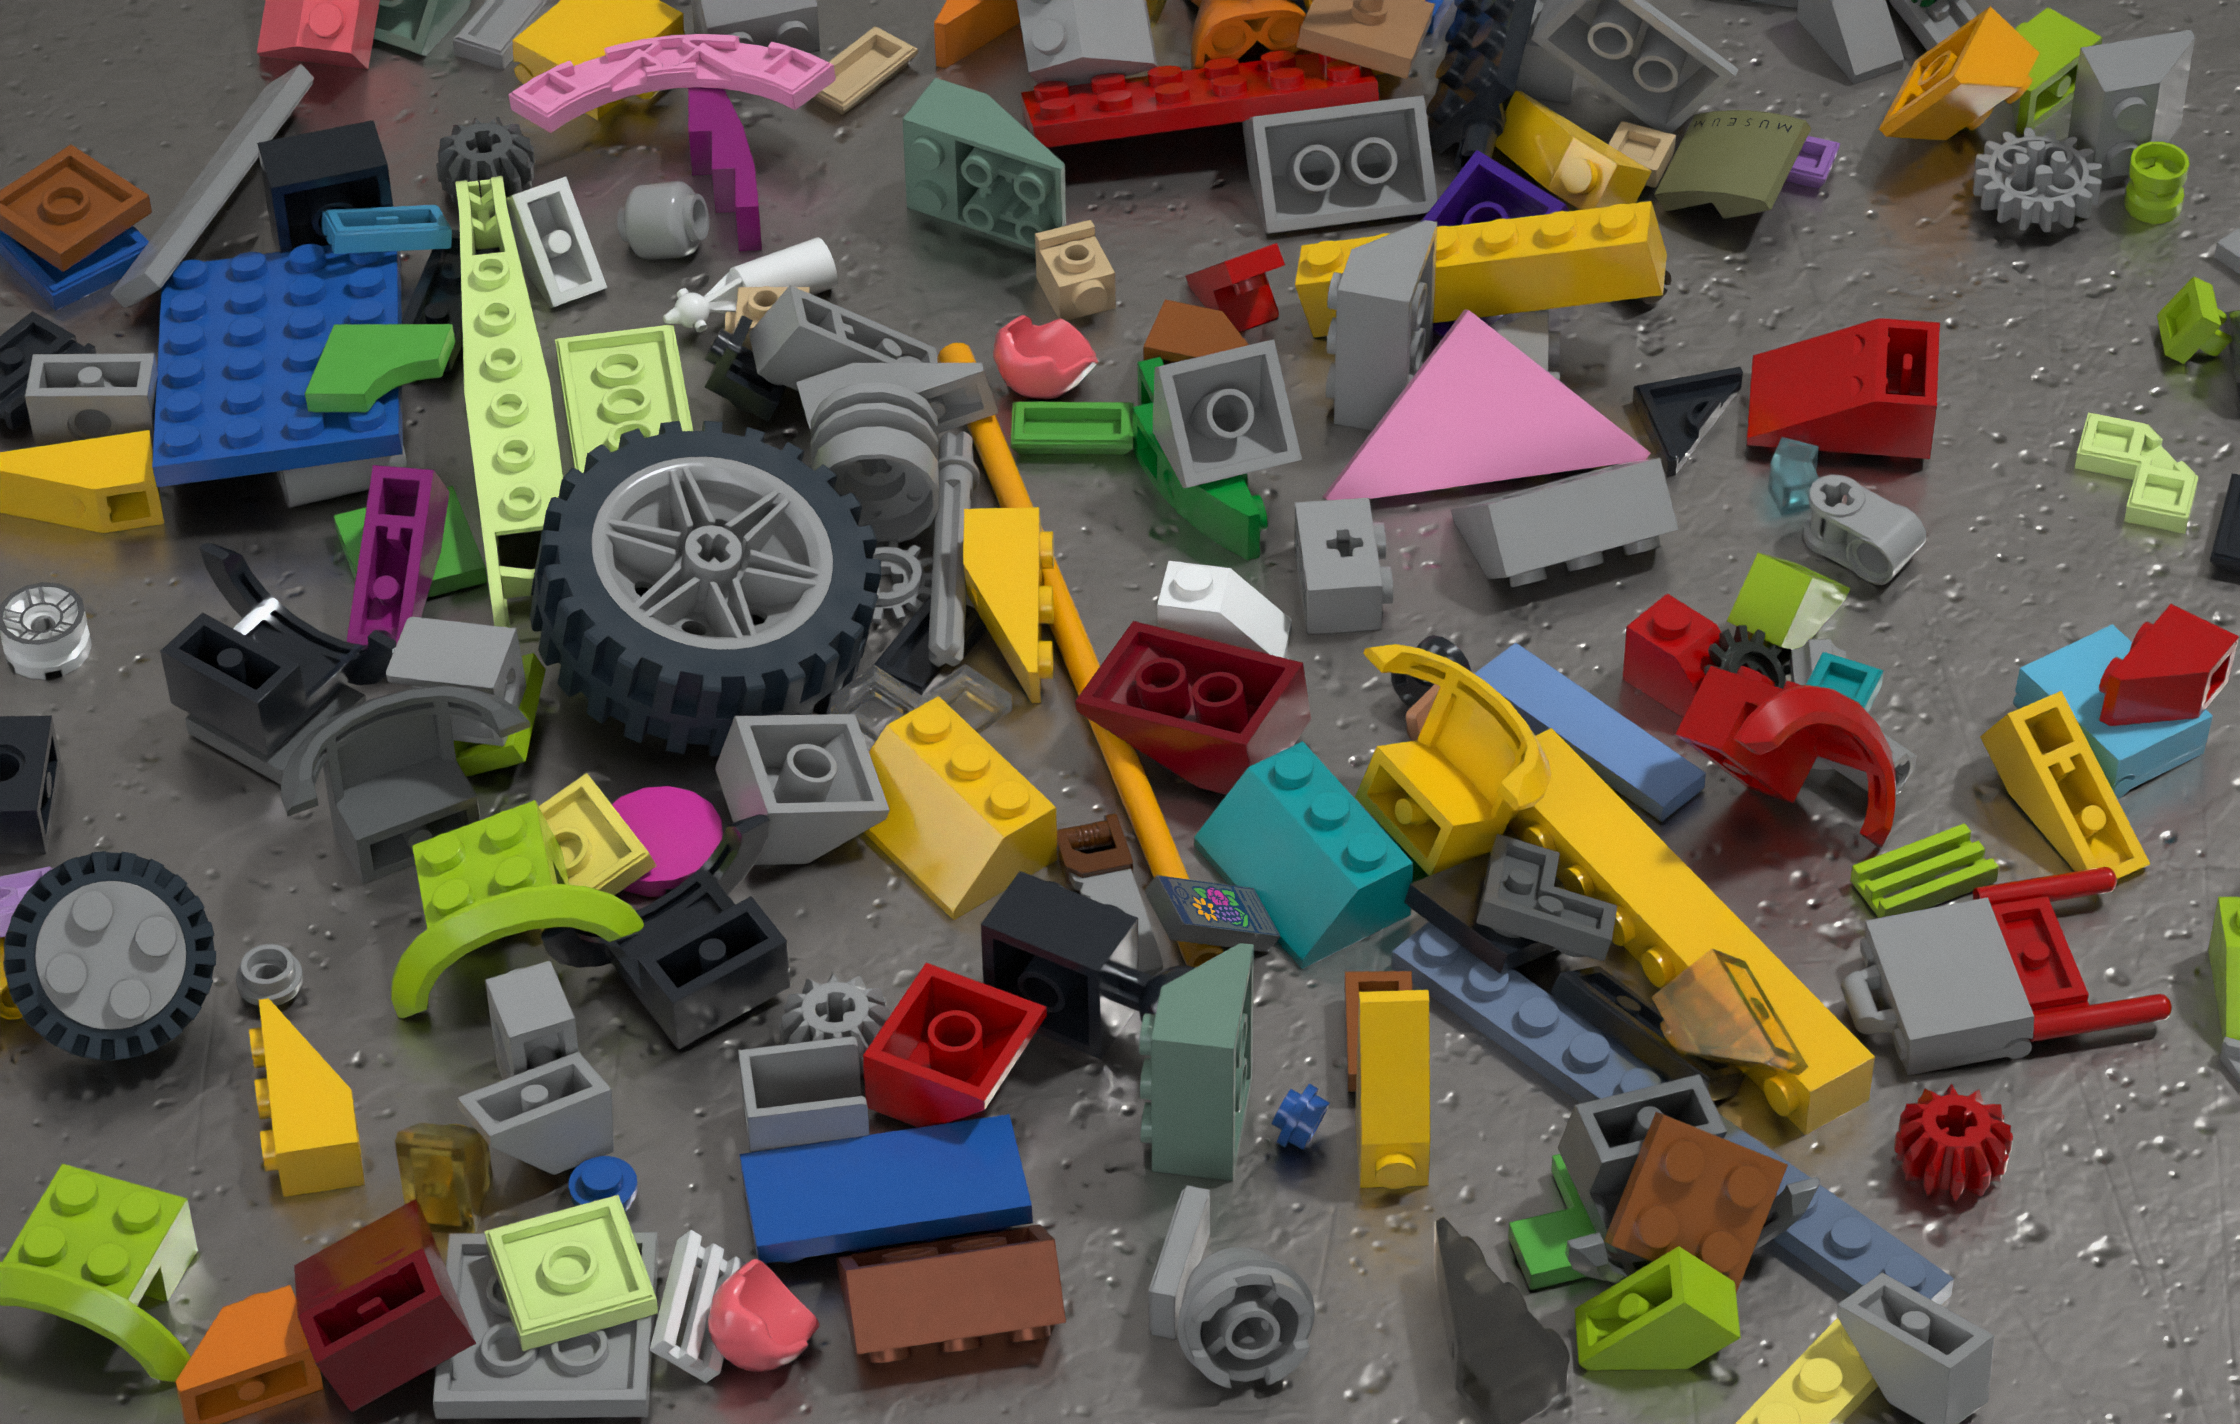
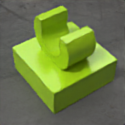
(2192, 322)

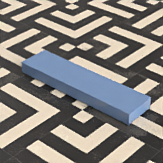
(1602, 737)

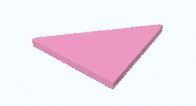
(1478, 418)

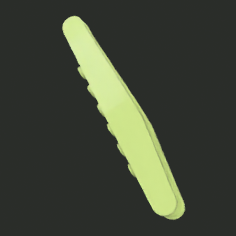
(503, 388)

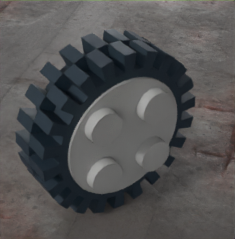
(109, 956)

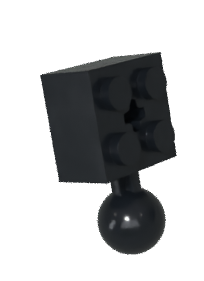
(1071, 959)

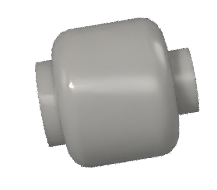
(663, 220)

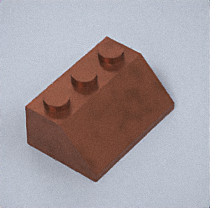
(951, 1292)

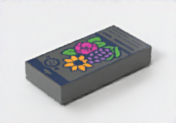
(1211, 913)

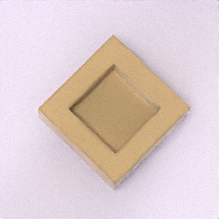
(1645, 146)

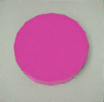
(676, 831)

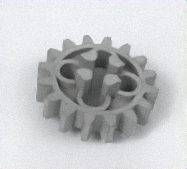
(2037, 179)

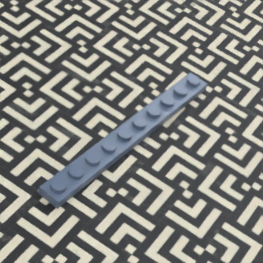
(1594, 1066)

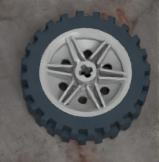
(715, 537)

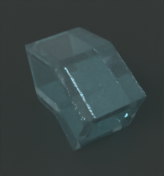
(1792, 475)

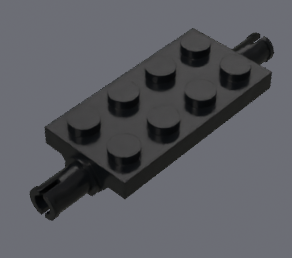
(1478, 75)

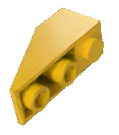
(84, 483)
(1004, 582)
(310, 1111)

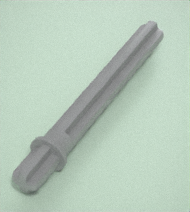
(957, 482)

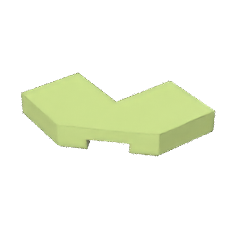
(2132, 450)

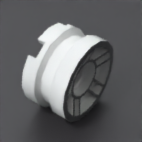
(44, 630)

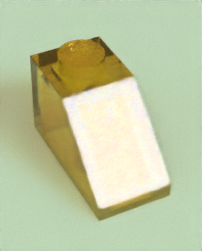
(1726, 1017)
(446, 1173)

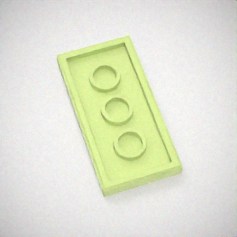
(620, 385)

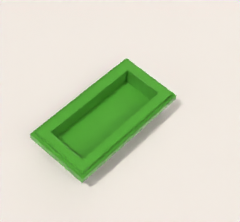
(1072, 427)

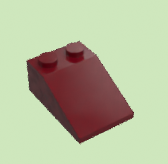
(1197, 703)

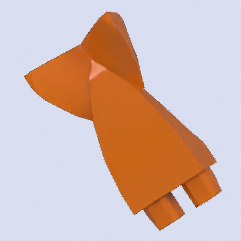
(1233, 26)

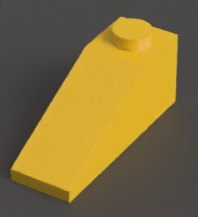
(1568, 157)
(2063, 786)
(1393, 1089)

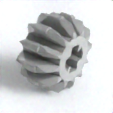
(834, 1012)

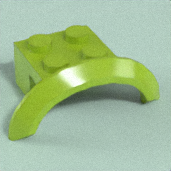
(492, 884)
(94, 1256)

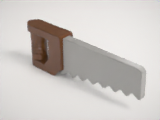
(1108, 877)

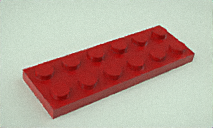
(1192, 98)

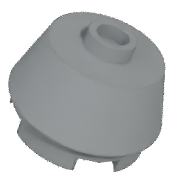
(1245, 1317)

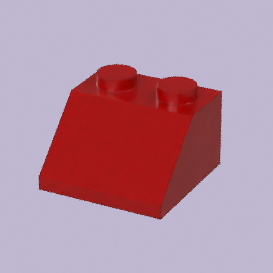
(946, 1048)

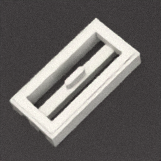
(697, 1350)

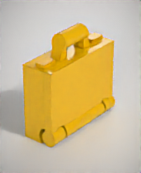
(582, 31)

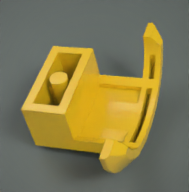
(1461, 775)

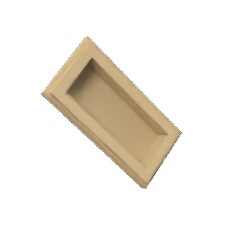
(865, 68)

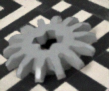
(907, 569)

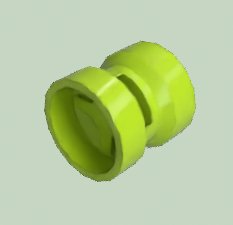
(2156, 182)

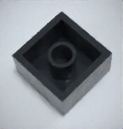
(321, 173)

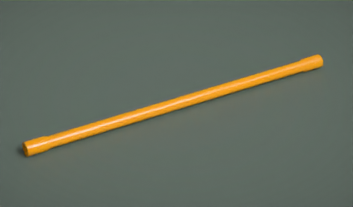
(1082, 665)

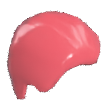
(1042, 359)
(759, 1320)

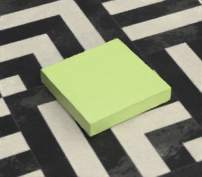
(571, 1272)

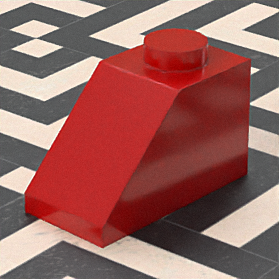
(1669, 652)

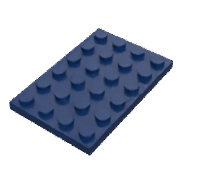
(242, 351)

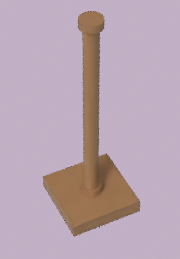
(1368, 32)

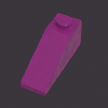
(397, 549)

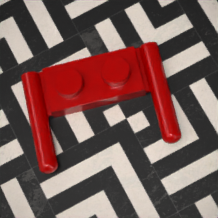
(2046, 961)

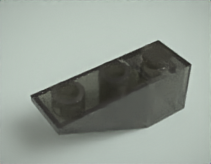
(1496, 1347)

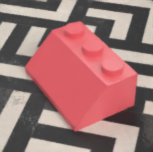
(319, 31)

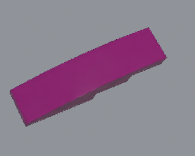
(722, 150)

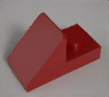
(1240, 287)

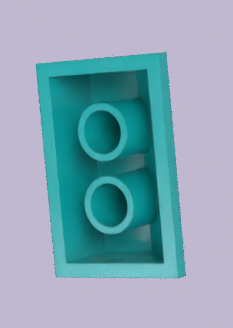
(1308, 855)

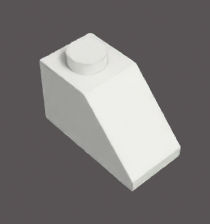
(554, 243)
(1221, 608)

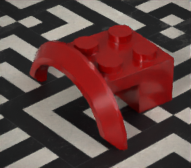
(1774, 735)

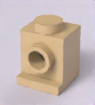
(1074, 271)

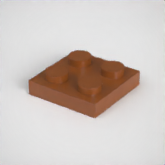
(69, 207)
(1696, 1196)

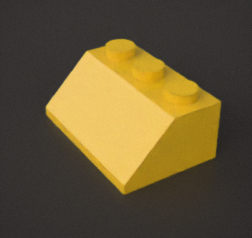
(957, 810)

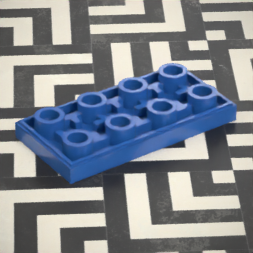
(885, 1189)

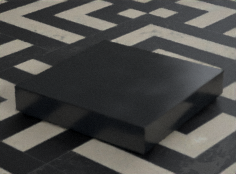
(1452, 905)

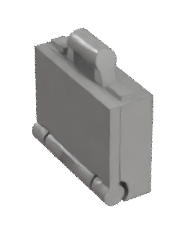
(1942, 988)

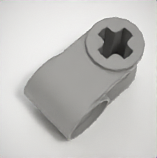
(1863, 534)

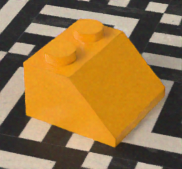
(1962, 80)

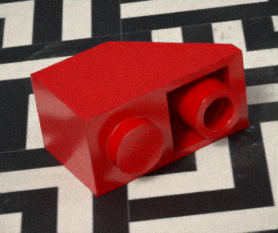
(2169, 671)

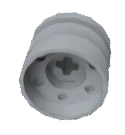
(884, 452)

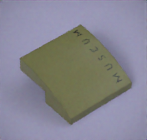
(1733, 161)

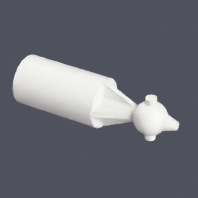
(799, 266)

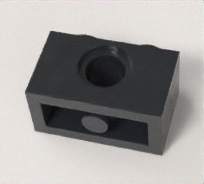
(27, 783)

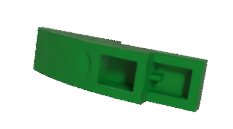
(1217, 509)

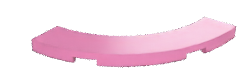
(671, 63)

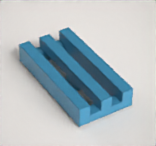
(386, 229)

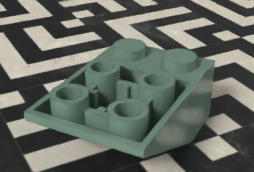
(980, 166)

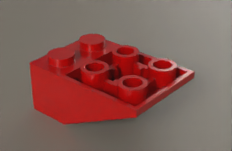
(1850, 390)

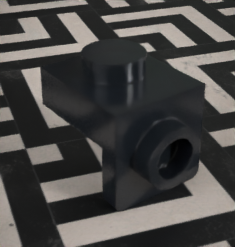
(736, 374)

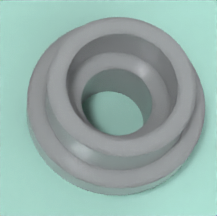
(269, 973)

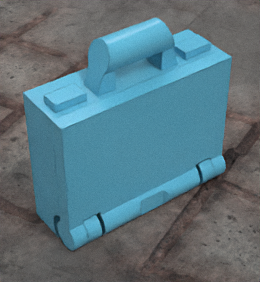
(2124, 752)

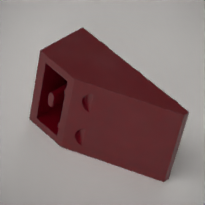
(380, 1307)

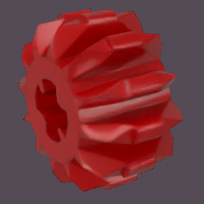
(1953, 1142)

